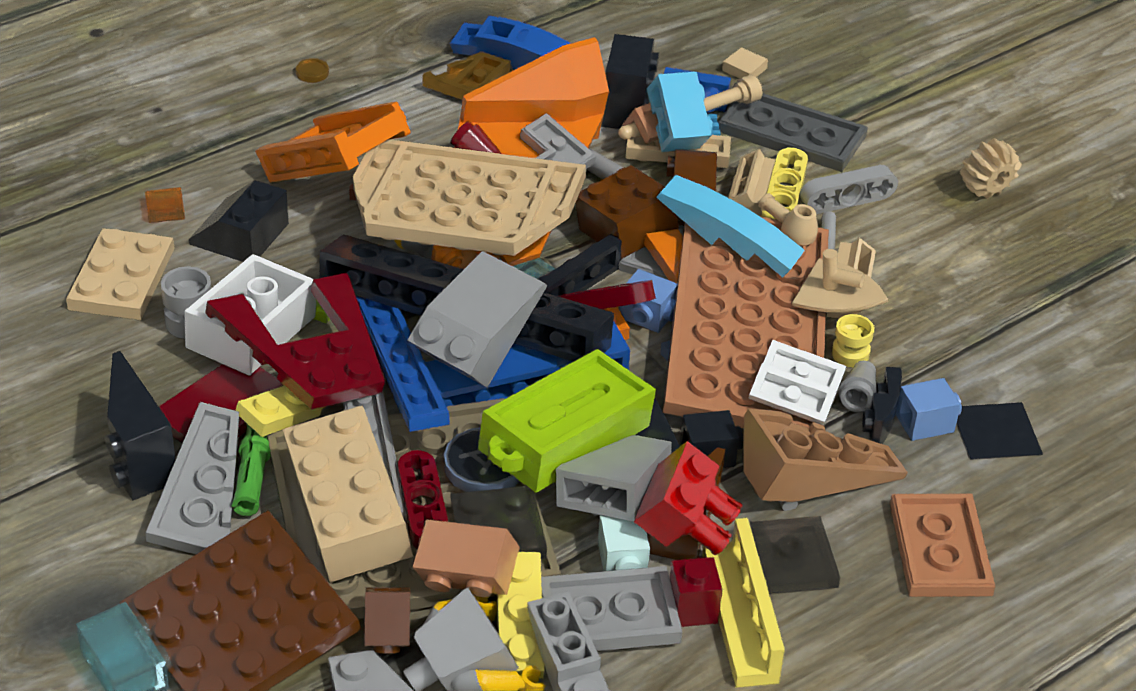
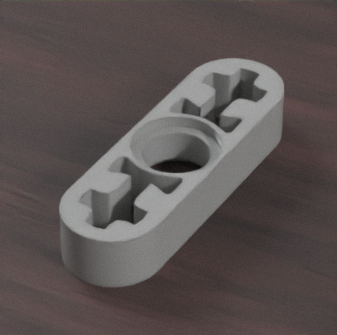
(871, 183)

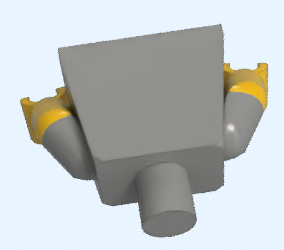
(467, 650)

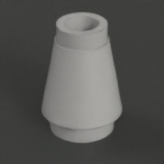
(859, 387)

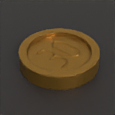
(312, 70)

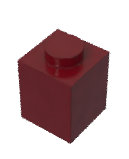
(696, 591)

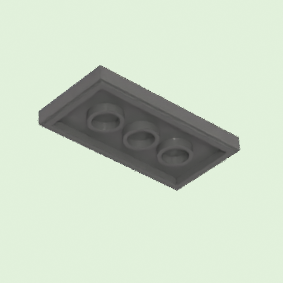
(784, 124)

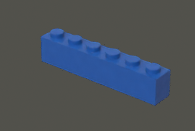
(518, 370)

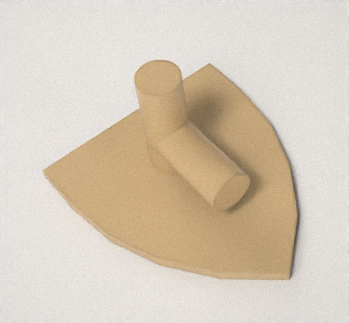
(838, 287)

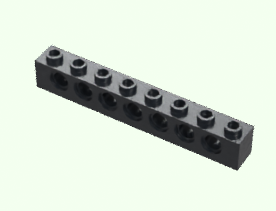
(413, 282)

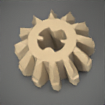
(990, 168)

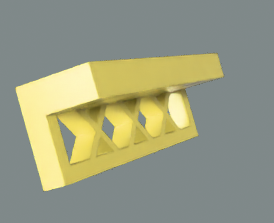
(747, 612)

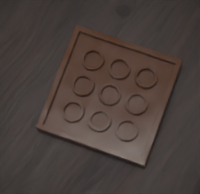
(243, 611)

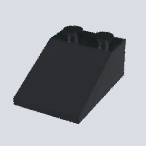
(138, 434)

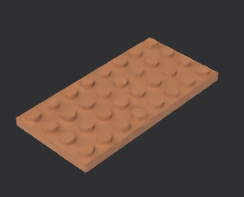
(726, 322)

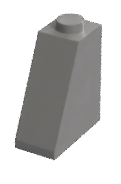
(611, 478)

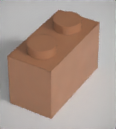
(466, 558)

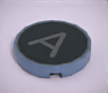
(470, 467)

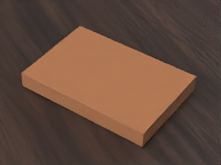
(941, 545)

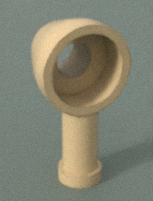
(798, 224)

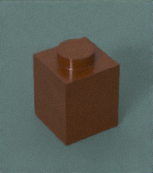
(387, 618)

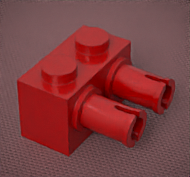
(677, 501)

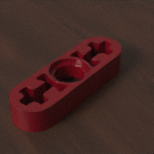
(615, 295)
(428, 486)

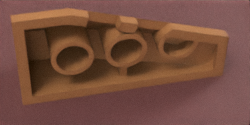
(807, 463)

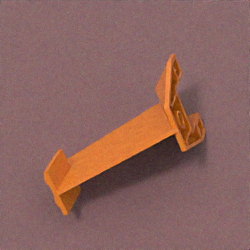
(563, 84)

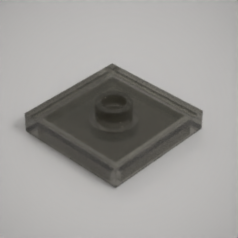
(795, 554)

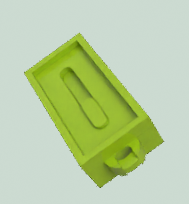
(565, 418)

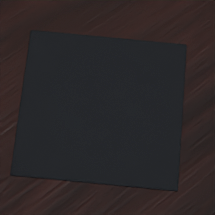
(997, 431)

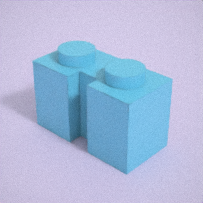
(680, 111)

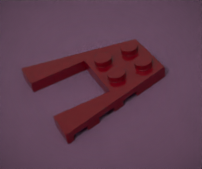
(316, 368)

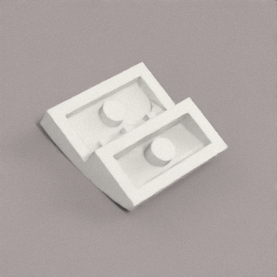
(797, 382)

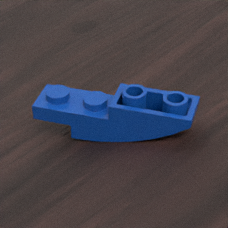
(506, 40)

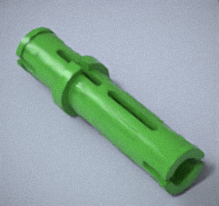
(254, 454)

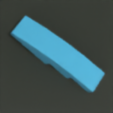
(720, 217)

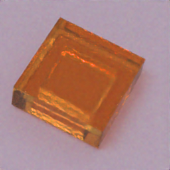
(165, 205)

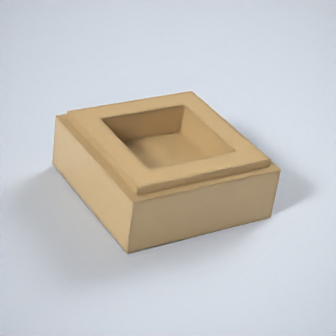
(744, 63)

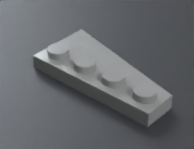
(200, 488)

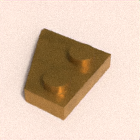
(467, 75)

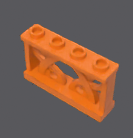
(333, 142)

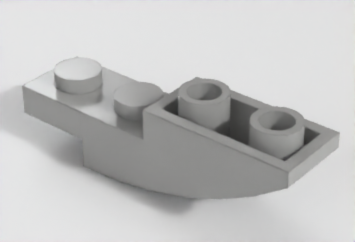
(565, 644)

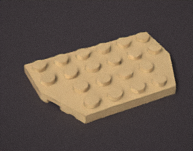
(463, 196)

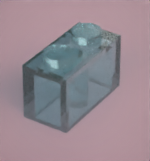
(122, 652)

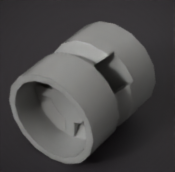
(179, 291)

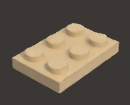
(120, 274)

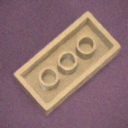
(347, 493)

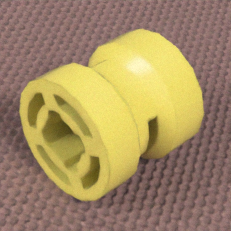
(852, 339)

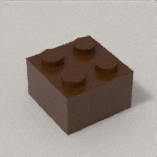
(625, 208)

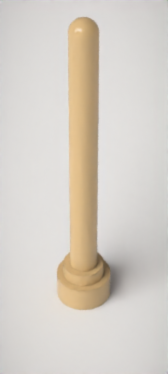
(745, 90)

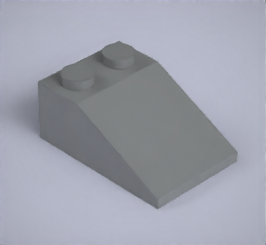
(478, 317)

